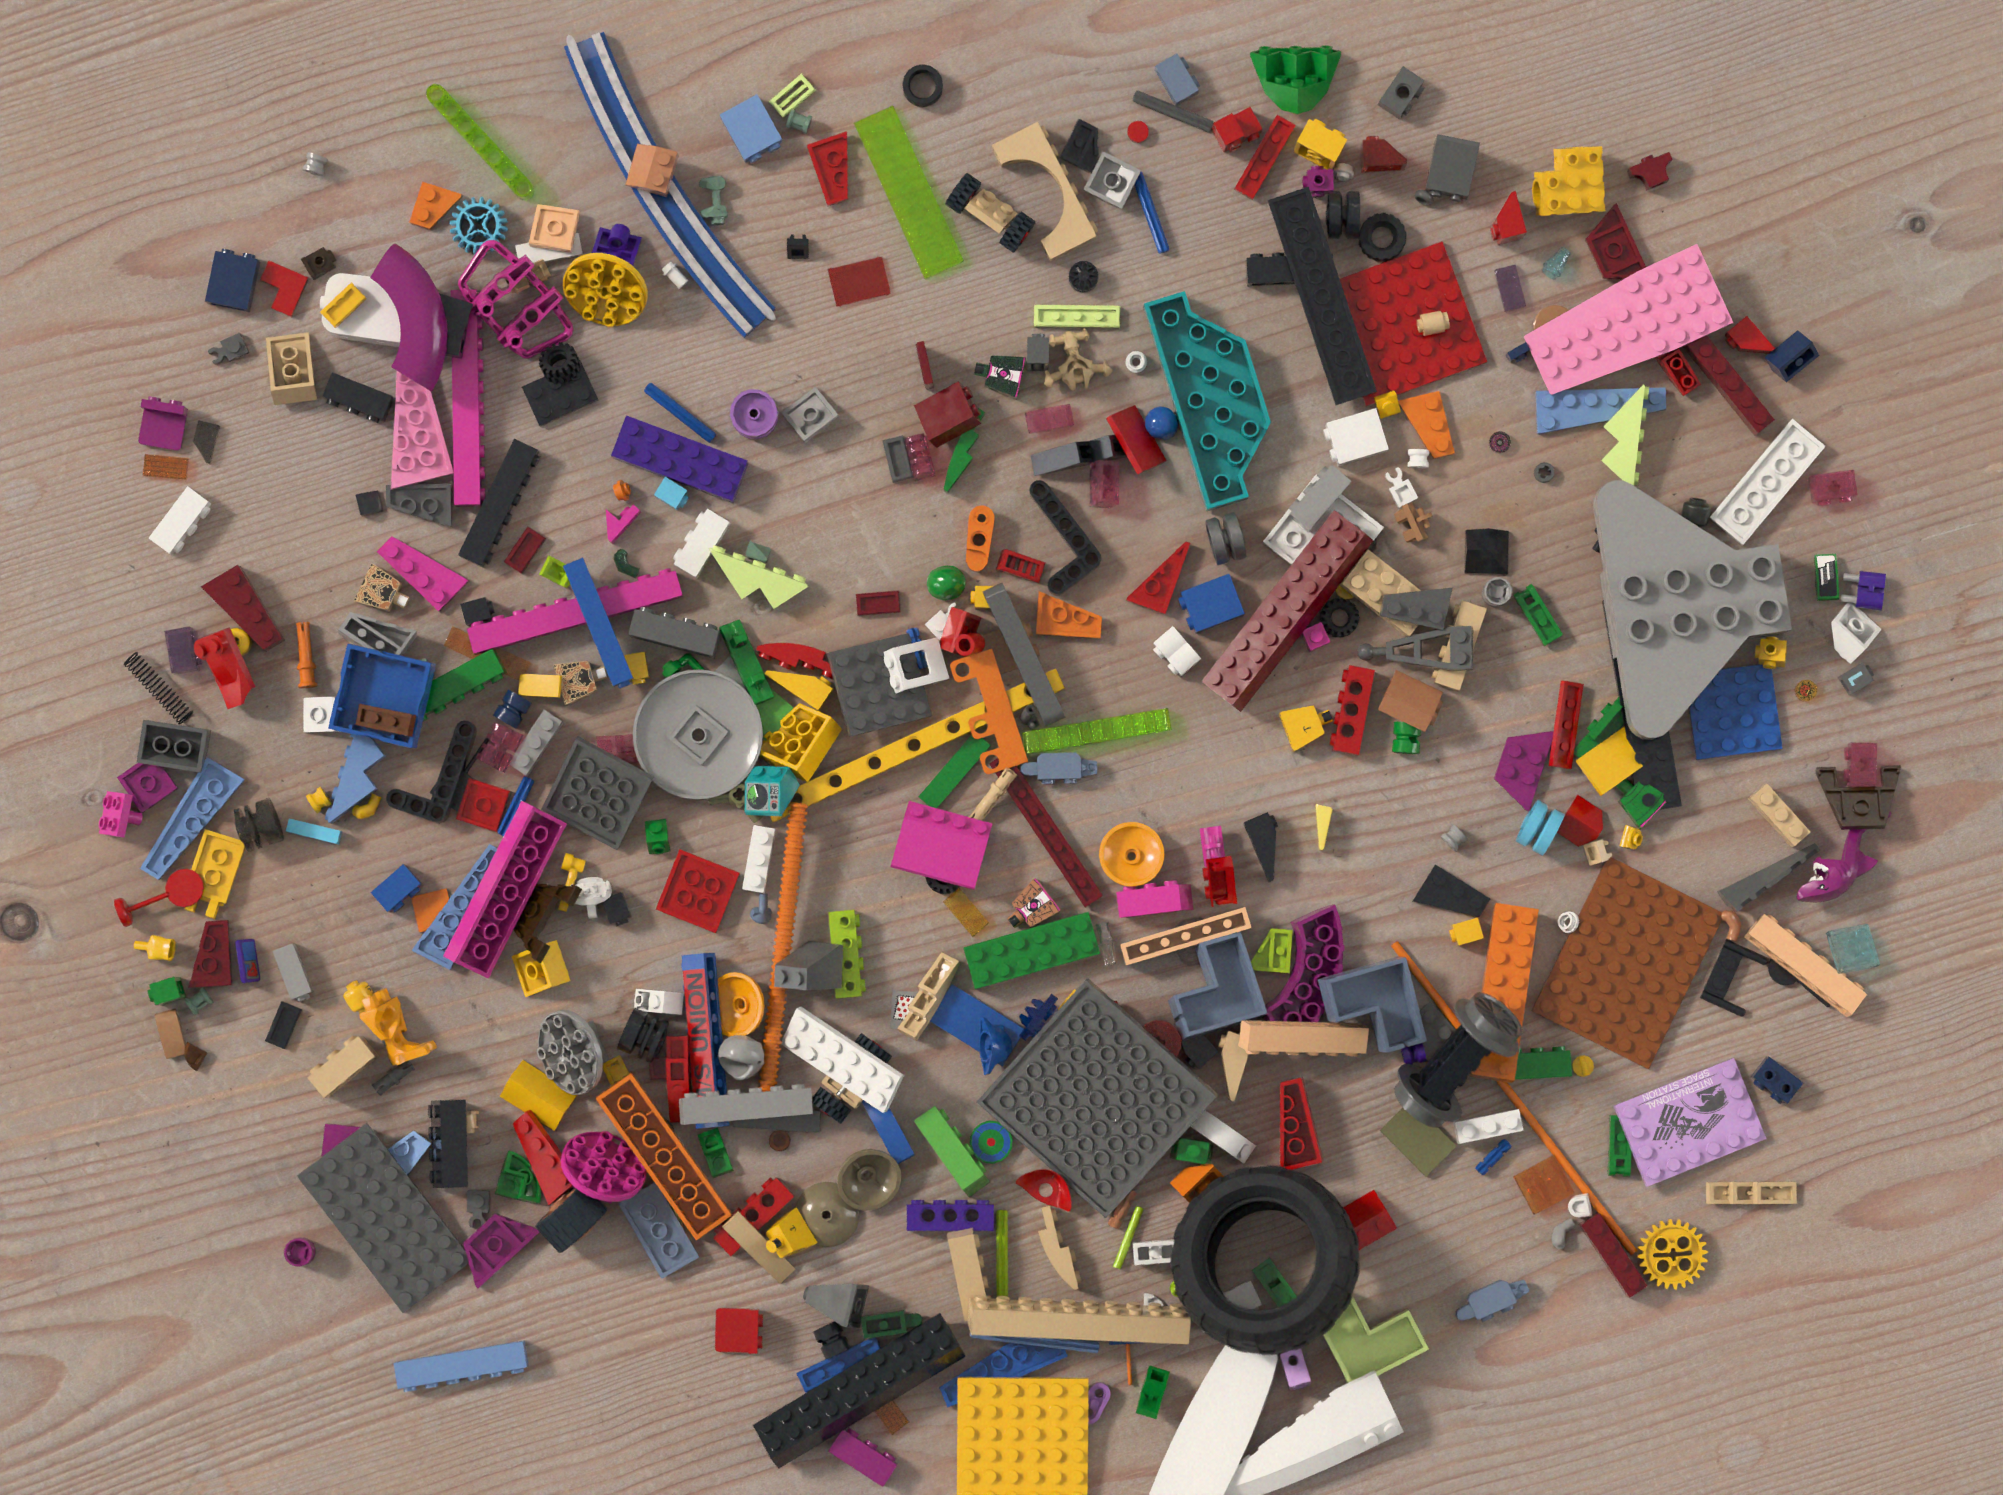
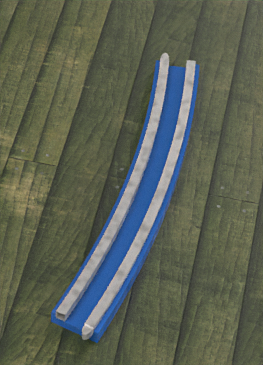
(672, 215)

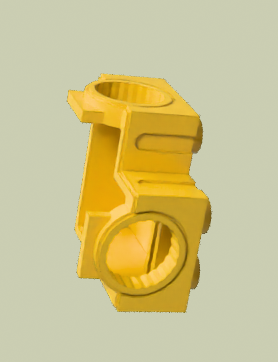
(1573, 185)

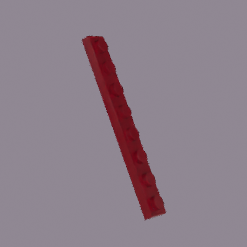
(1051, 837)

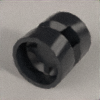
(831, 1339)

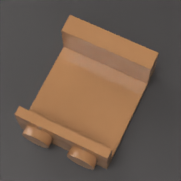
(1004, 659)

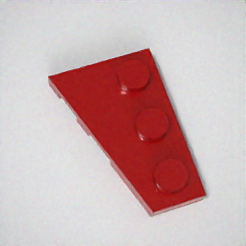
(831, 166)

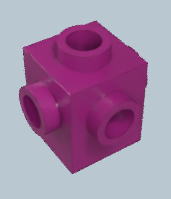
(1325, 176)

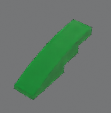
(960, 458)

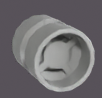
(1496, 592)

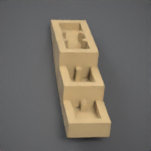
(930, 994)
(1751, 1193)
(755, 1245)

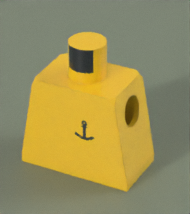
(1304, 725)
(789, 1235)

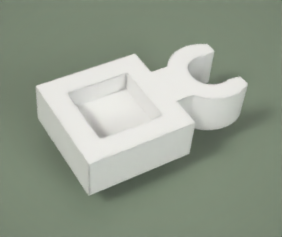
(1402, 490)
(937, 622)

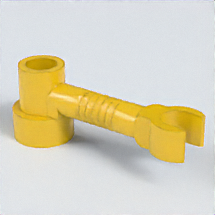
(574, 866)

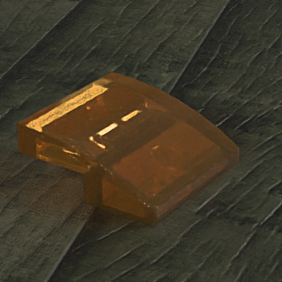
(1543, 1184)

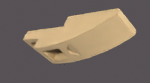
(1060, 1257)

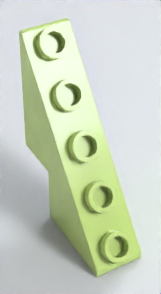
(1626, 429)
(750, 576)

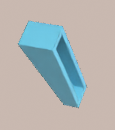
(314, 831)

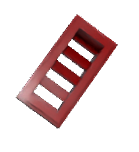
(1022, 559)

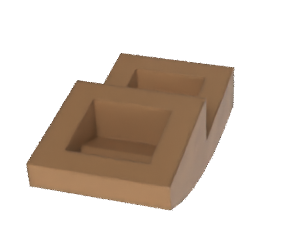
(170, 1033)

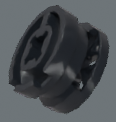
(1083, 276)

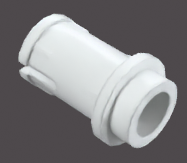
(675, 275)

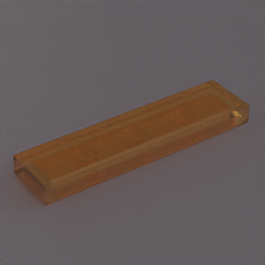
(460, 642)

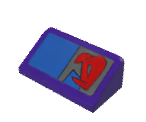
(247, 960)

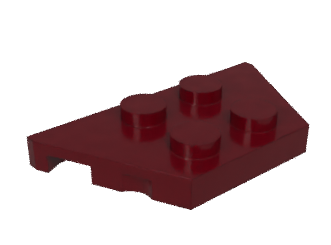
(1614, 247)

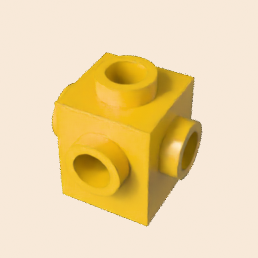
(1771, 652)

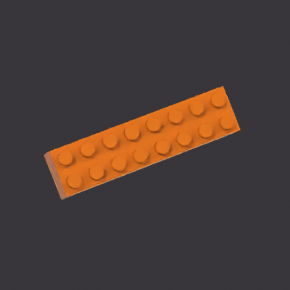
(1508, 976)
(663, 1155)

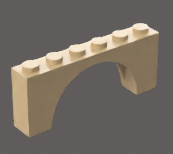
(1033, 148)

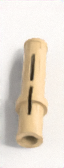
(996, 791)

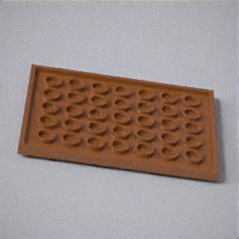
(1628, 962)

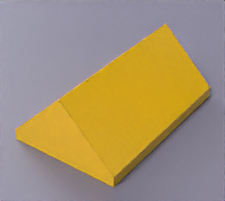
(533, 1091)

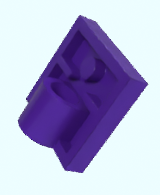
(618, 243)

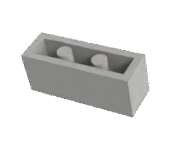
(1319, 497)
(536, 743)

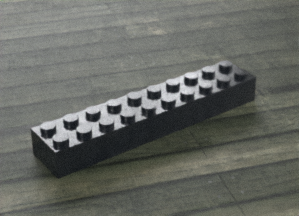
(859, 1390)

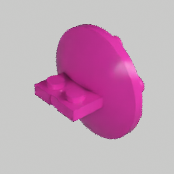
(602, 1167)

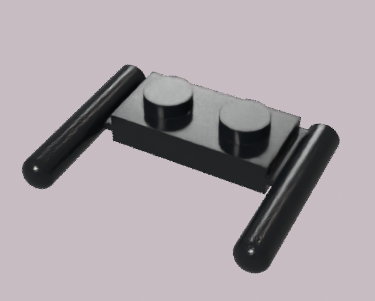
(1723, 973)

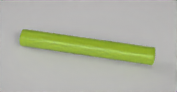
(1128, 1237)

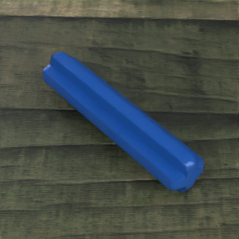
(520, 795)

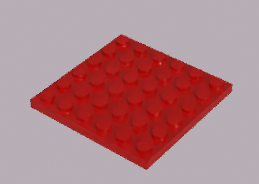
(1386, 310)

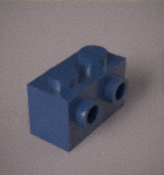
(1792, 356)
(1776, 1080)

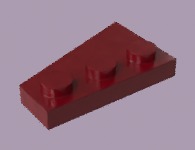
(214, 957)

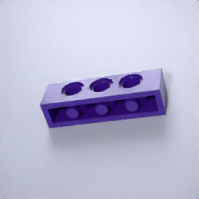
(916, 1222)

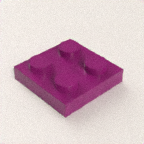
(147, 784)

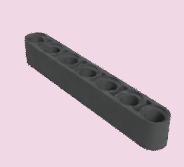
(1023, 654)

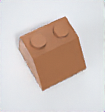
(652, 169)

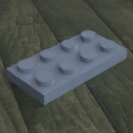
(659, 1230)

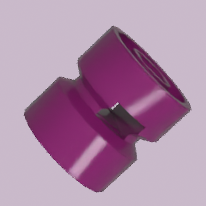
(299, 1252)

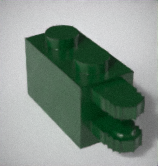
(888, 1323)

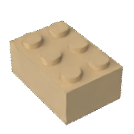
(342, 1066)

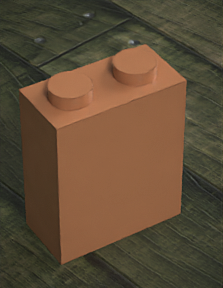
(1411, 701)

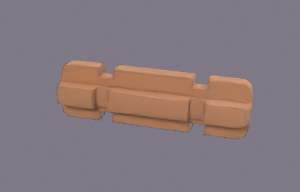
(1121, 1210)

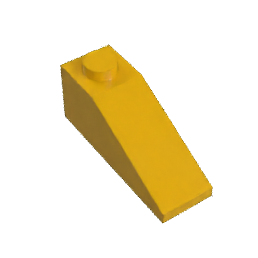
(807, 688)

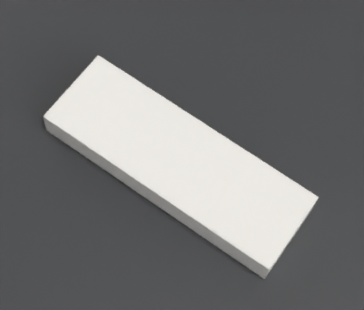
(548, 255)

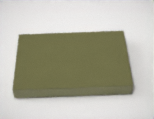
(1418, 1142)

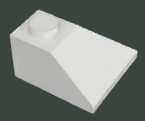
(1852, 632)

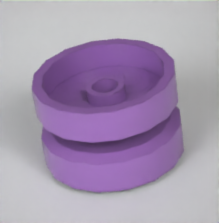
(758, 426)

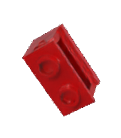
(1221, 881)

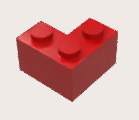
(1236, 129)

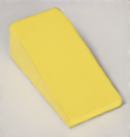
(1323, 817)

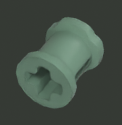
(799, 121)
(199, 1001)

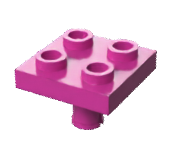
(117, 814)

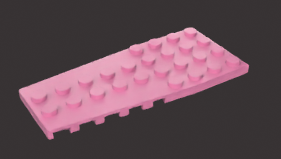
(1630, 322)

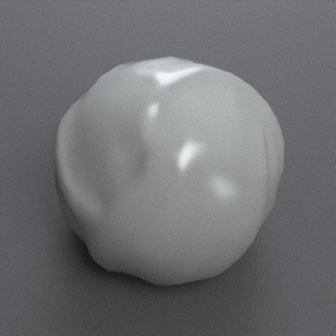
(741, 1056)

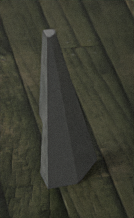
(1749, 888)

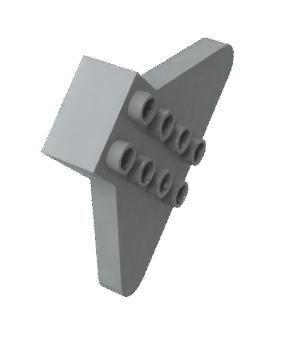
(1677, 603)

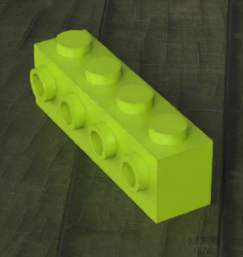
(844, 932)

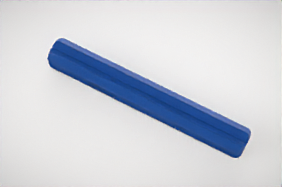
(1151, 215)
(679, 412)

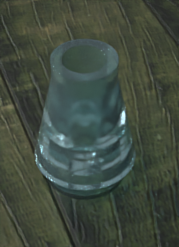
(1555, 264)

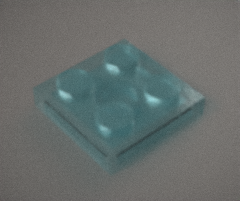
(1853, 948)

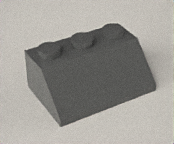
(173, 745)

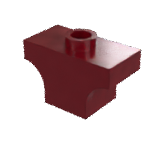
(1651, 170)

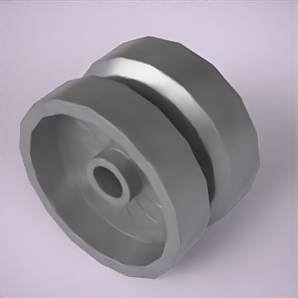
(1228, 538)

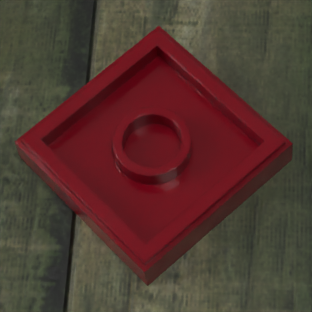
(924, 365)

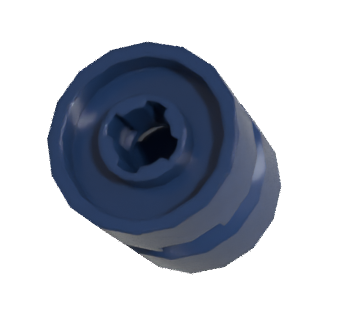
(512, 709)

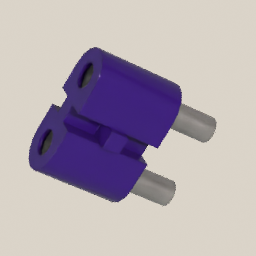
(1869, 591)

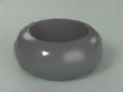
(1424, 197)

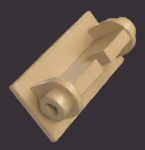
(540, 270)

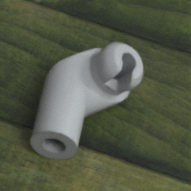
(1559, 1233)

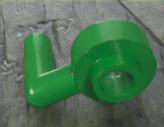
(674, 667)

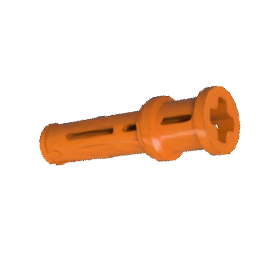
(306, 666)

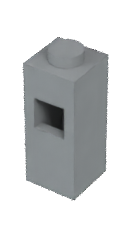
(293, 972)

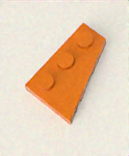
(1429, 421)
(1066, 620)

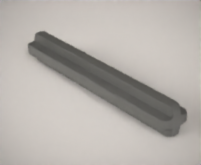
(1173, 111)

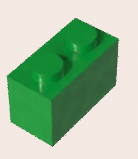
(166, 991)

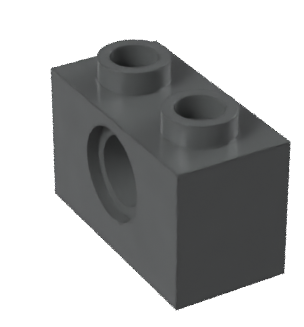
(1404, 80)

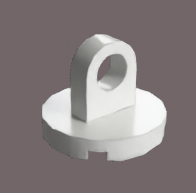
(593, 892)

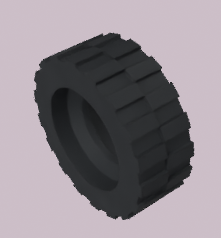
(1393, 225)

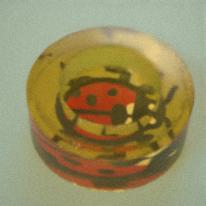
(1805, 690)

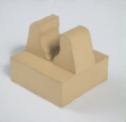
(1596, 852)

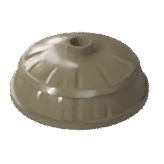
(873, 1188)

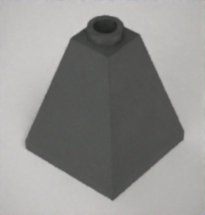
(839, 1302)

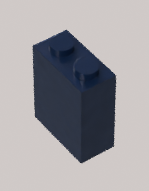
(232, 280)

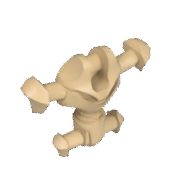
(1075, 368)

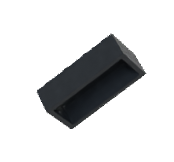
(448, 1144)

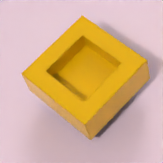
(1387, 404)

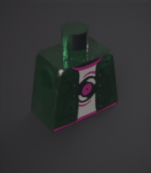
(1002, 374)

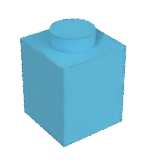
(672, 494)

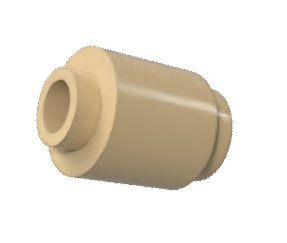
(1433, 323)

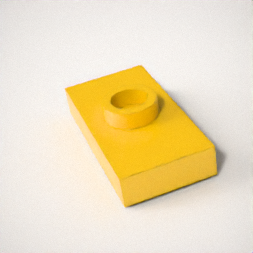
(343, 305)

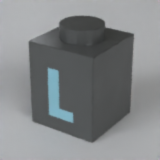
(1856, 678)

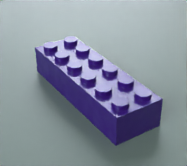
(679, 459)

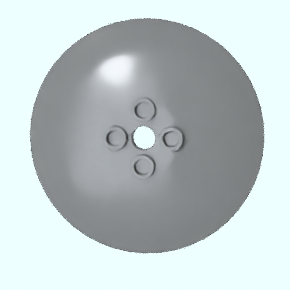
(689, 703)

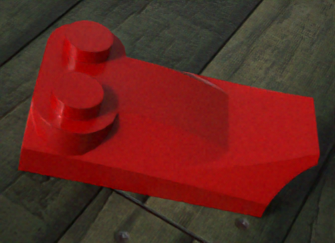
(226, 665)

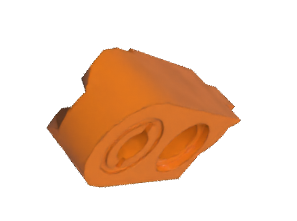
(978, 556)

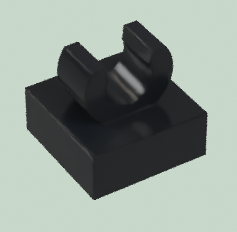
(797, 247)

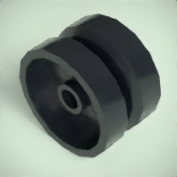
(1345, 215)

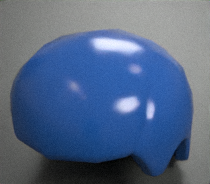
(1161, 423)

